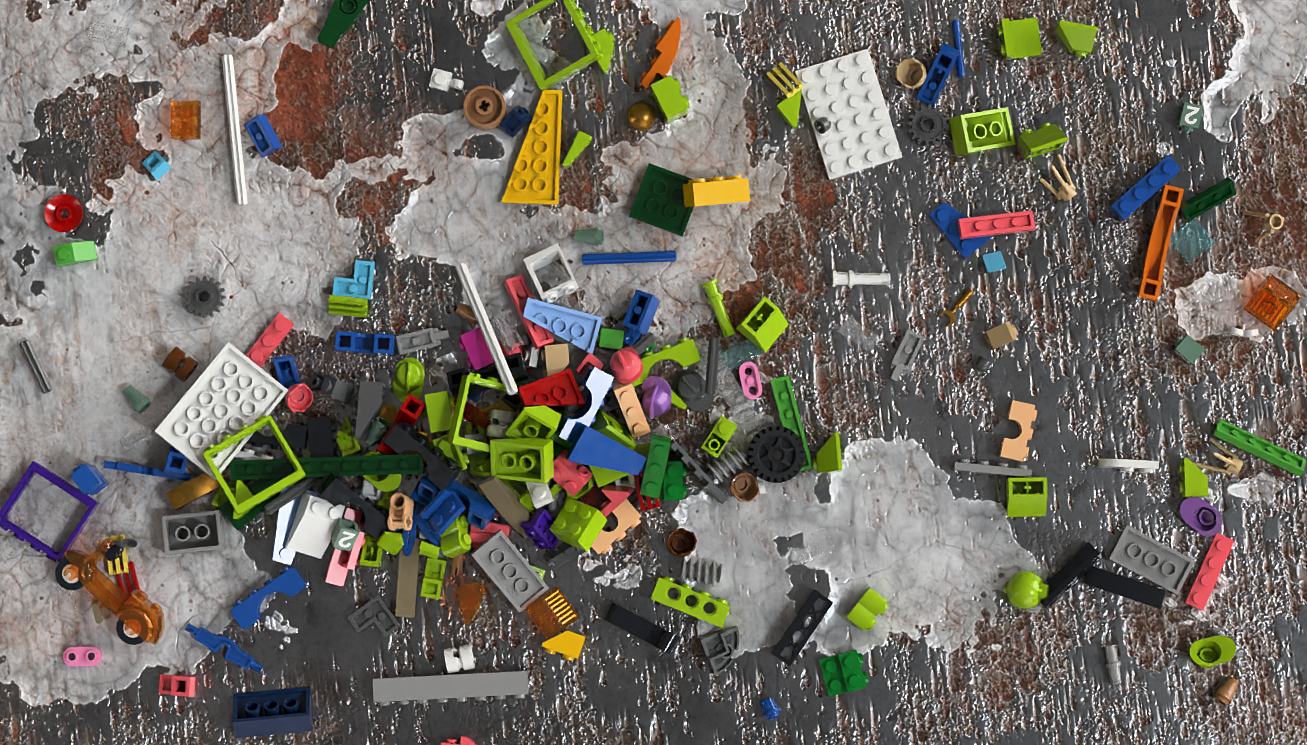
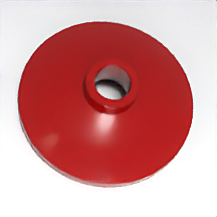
(54, 210)

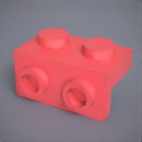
(569, 474)

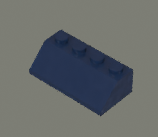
(272, 712)

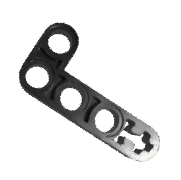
(641, 628)

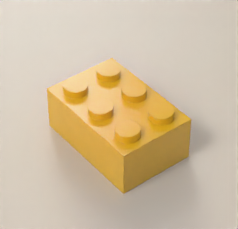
(716, 191)

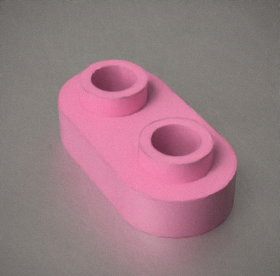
(750, 380)
(82, 656)

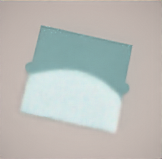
(1191, 240)

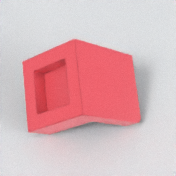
(589, 360)

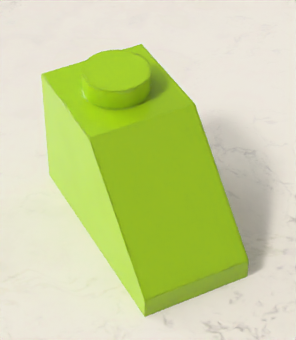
(606, 41)

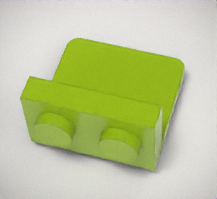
(1019, 38)

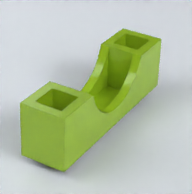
(684, 354)

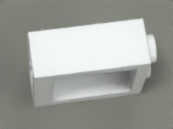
(544, 258)

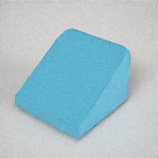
(156, 165)
(993, 262)

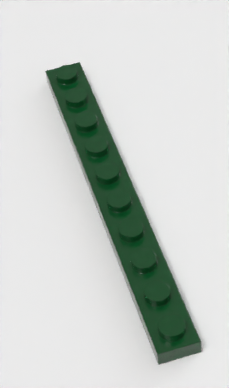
(325, 465)

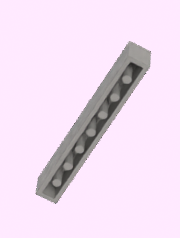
(450, 686)

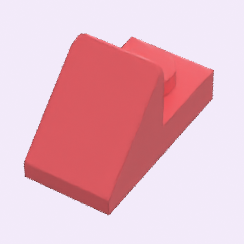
(616, 496)

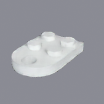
(1129, 465)

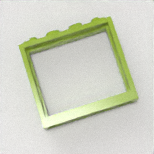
(529, 56)
(459, 408)
(244, 432)

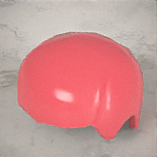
(298, 397)

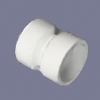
(500, 423)
(459, 658)

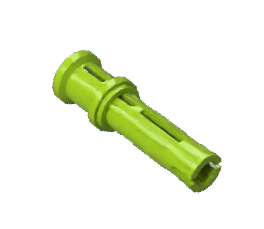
(715, 300)

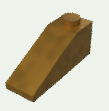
(192, 490)

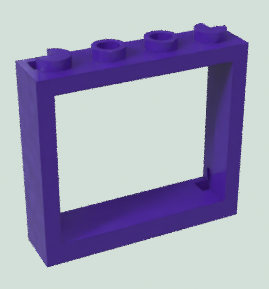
(23, 535)

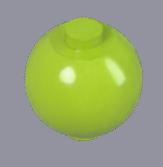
(1026, 590)

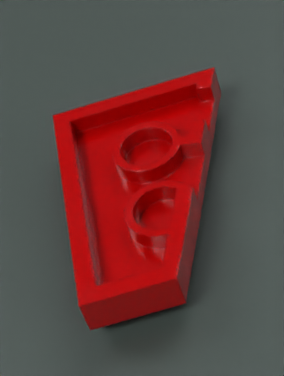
(553, 390)

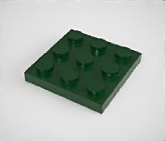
(662, 200)

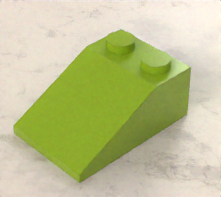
(981, 131)
(1041, 141)
(522, 459)

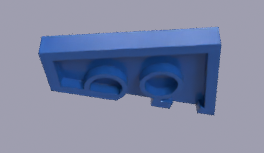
(946, 219)

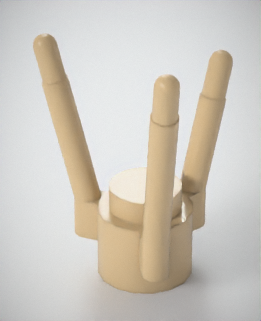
(1067, 190)
(1271, 222)
(1231, 463)

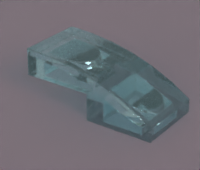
(740, 354)

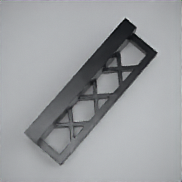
(1070, 573)
(804, 611)

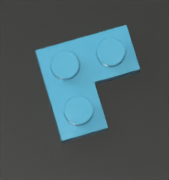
(360, 285)

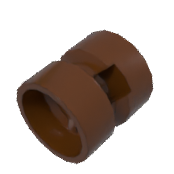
(175, 359)

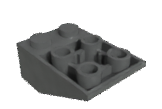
(369, 404)

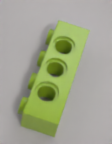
(717, 617)

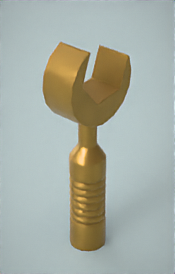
(958, 305)

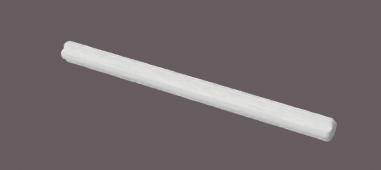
(234, 129)
(486, 329)

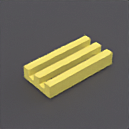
(777, 71)
(117, 561)

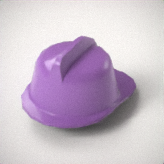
(656, 396)
(1201, 516)

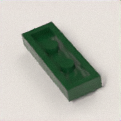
(1207, 199)

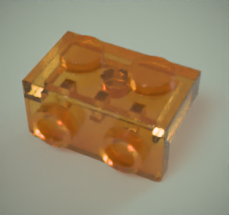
(185, 120)

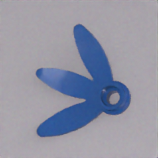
(424, 525)

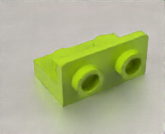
(452, 451)

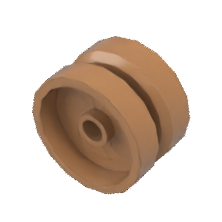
(481, 97)

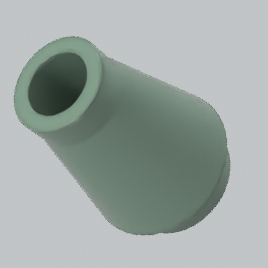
(591, 236)
(137, 400)
(377, 430)

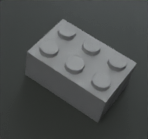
(193, 532)

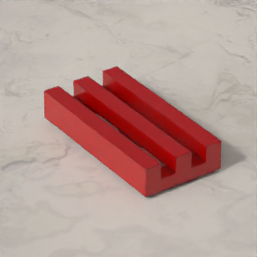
(641, 500)
(134, 576)

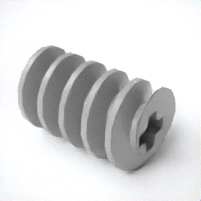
(728, 464)
(701, 571)

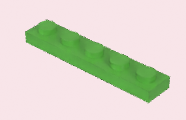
(789, 413)
(1259, 447)

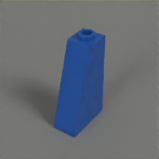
(601, 451)

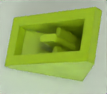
(790, 109)
(241, 495)
(371, 553)

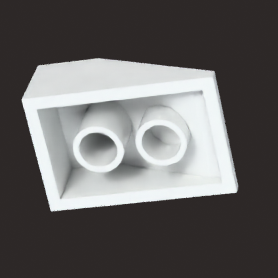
(313, 525)

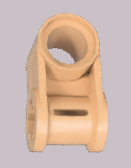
(400, 514)

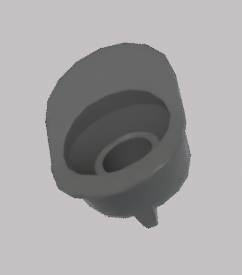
(691, 390)

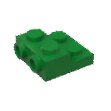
(672, 484)
(843, 673)

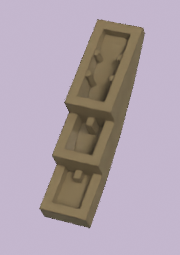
(506, 503)
(407, 582)

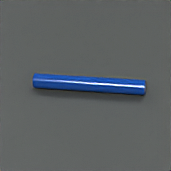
(958, 45)

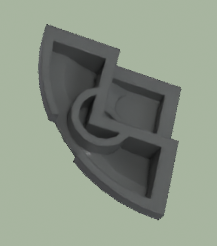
(719, 648)

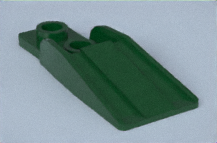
(340, 20)
(255, 488)

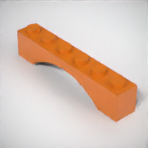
(1158, 244)

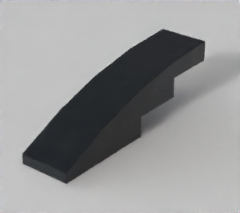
(1125, 587)

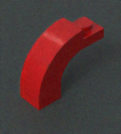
(409, 412)

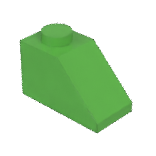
(75, 253)

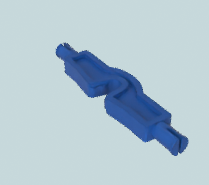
(142, 470)
(233, 653)

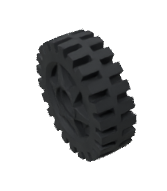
(760, 454)

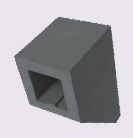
(331, 387)

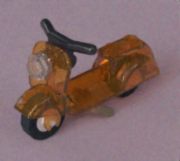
(137, 615)

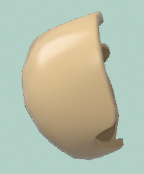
(911, 73)

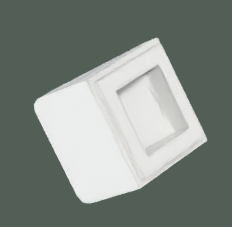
(370, 490)

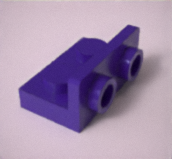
(539, 530)

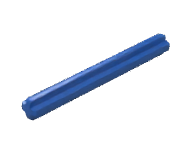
(630, 257)

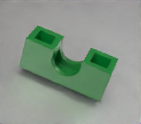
(655, 466)

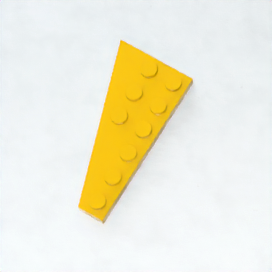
(538, 163)

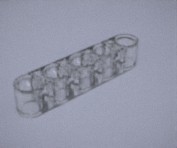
(734, 397)

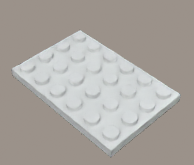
(852, 100)
(218, 404)

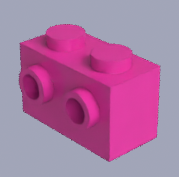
(477, 349)

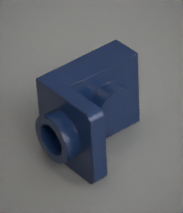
(516, 120)

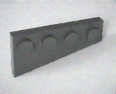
(694, 465)

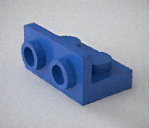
(443, 510)

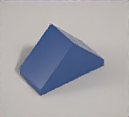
(287, 370)

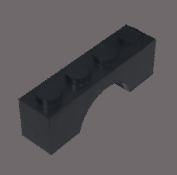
(516, 366)
(294, 434)
(441, 468)
(337, 492)

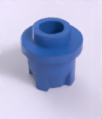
(769, 709)

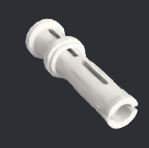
(850, 278)

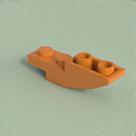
(667, 48)

